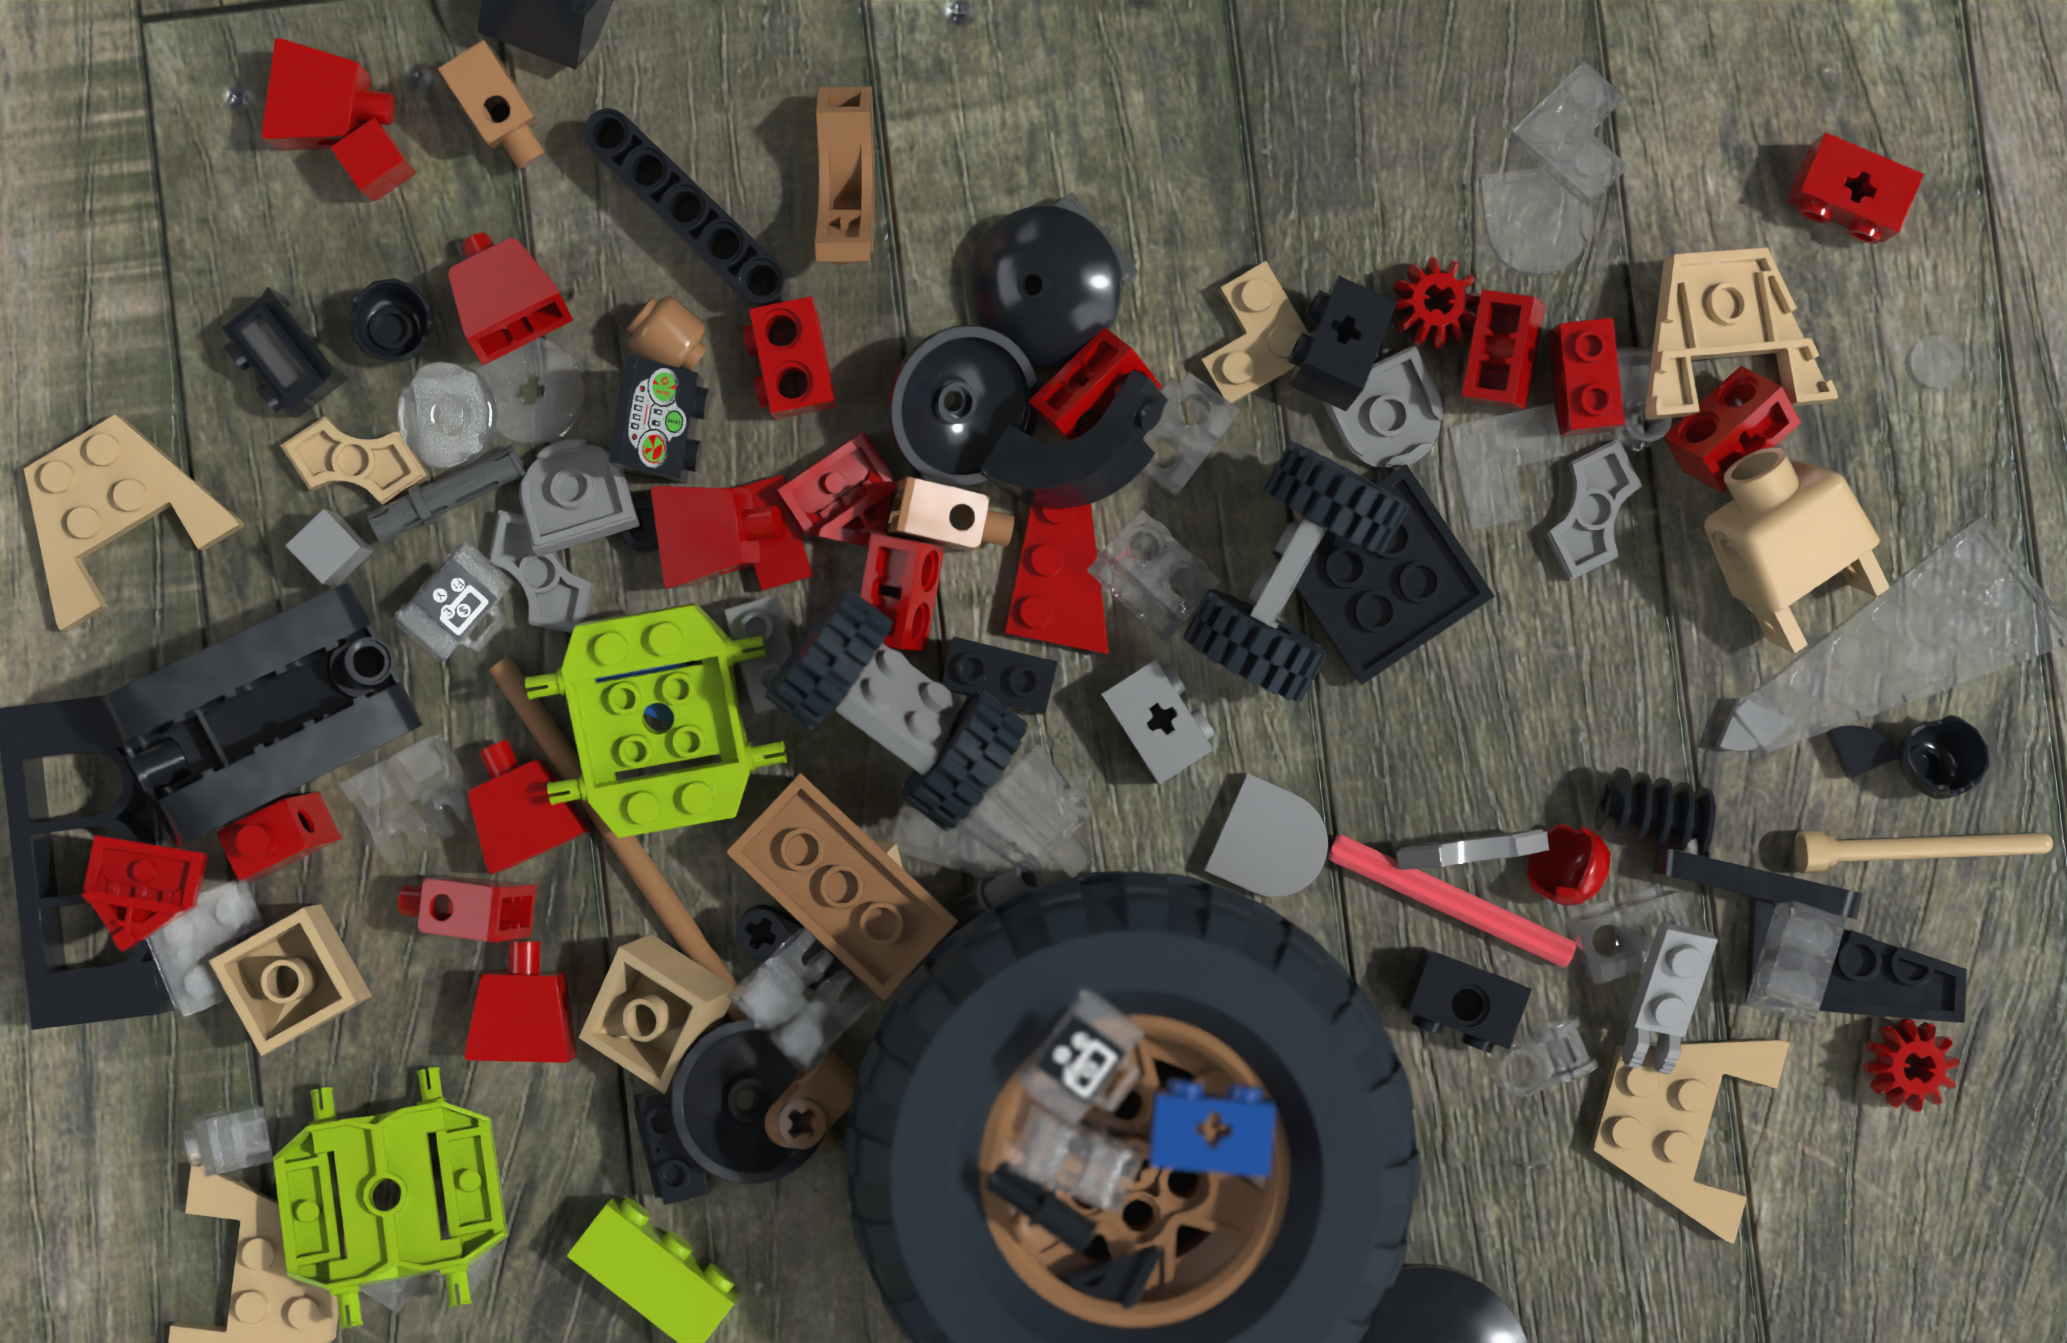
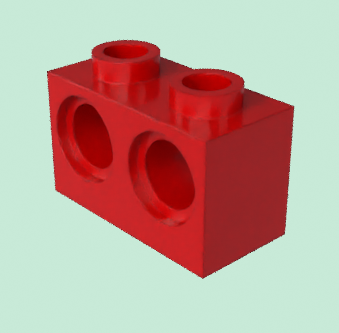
(803, 356)
(1586, 377)
(1087, 385)
(1731, 422)
(903, 585)

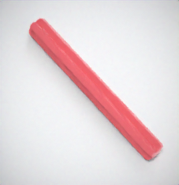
(1452, 901)

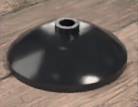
(1077, 275)
(990, 390)
(705, 1107)

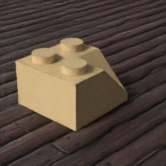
(290, 978)
(654, 1009)

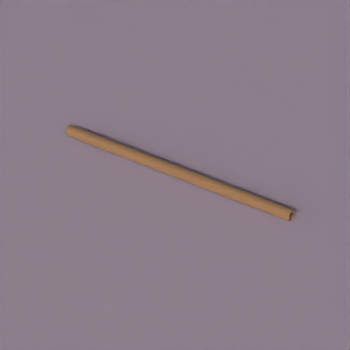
(627, 849)

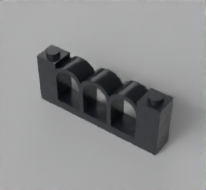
(56, 993)

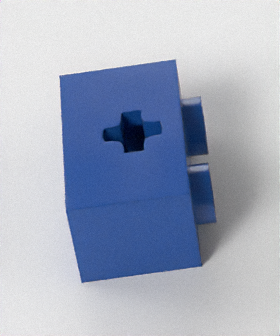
(1239, 1149)

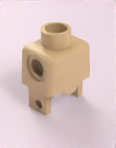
(1787, 536)

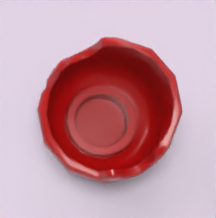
(1571, 868)

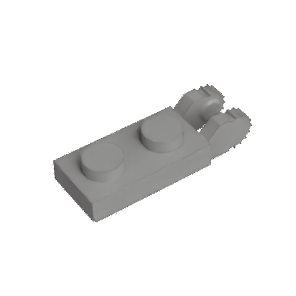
(1668, 994)

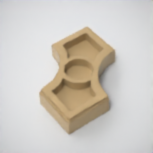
(329, 456)

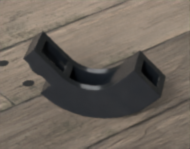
(1084, 467)

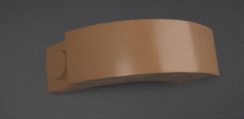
(845, 175)

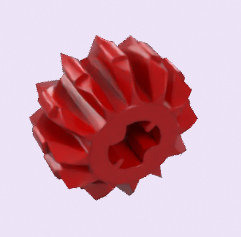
(1435, 284)
(1930, 1069)

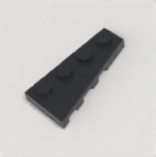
(1875, 976)

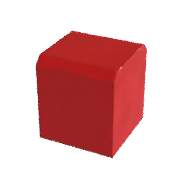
(373, 160)

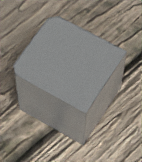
(329, 548)

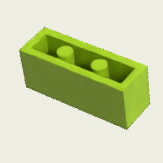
(655, 1272)

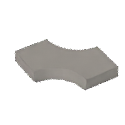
(1586, 531)
(554, 593)
(1472, 849)

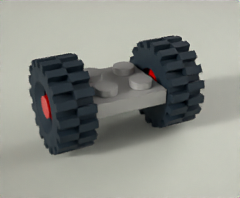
(1251, 638)
(949, 748)

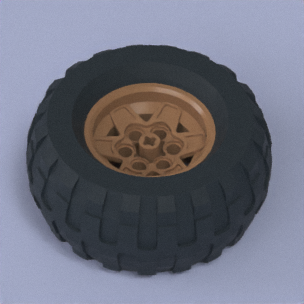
(1217, 994)

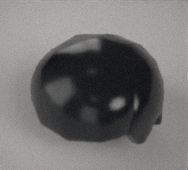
(391, 321)
(1943, 757)

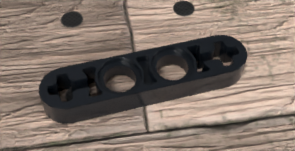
(1756, 882)

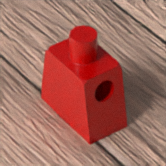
(318, 98)
(503, 297)
(709, 532)
(516, 812)
(276, 836)
(470, 907)
(522, 1012)

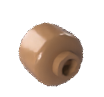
(667, 333)

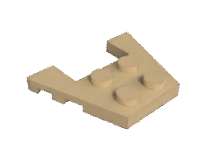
(1727, 308)
(99, 492)
(1659, 1121)
(263, 1299)

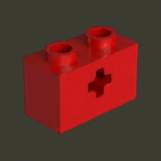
(1880, 184)
(1503, 349)

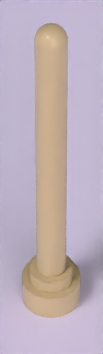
(1818, 851)

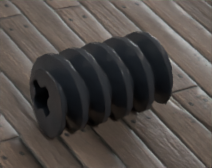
(1657, 807)

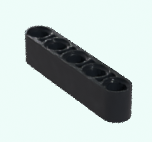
(671, 190)

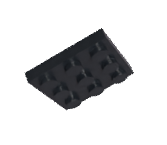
(1394, 601)

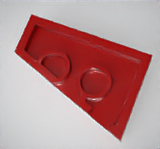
(1053, 591)

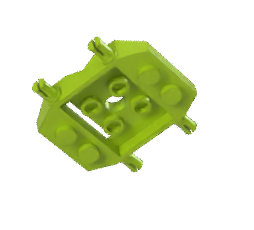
(613, 729)
(403, 1239)

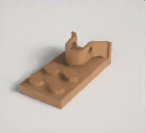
(842, 887)

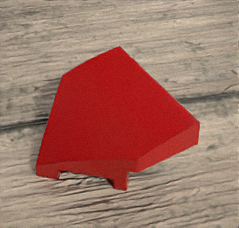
(841, 494)
(141, 886)

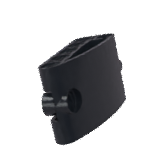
(258, 714)

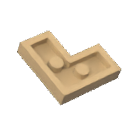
(1268, 338)

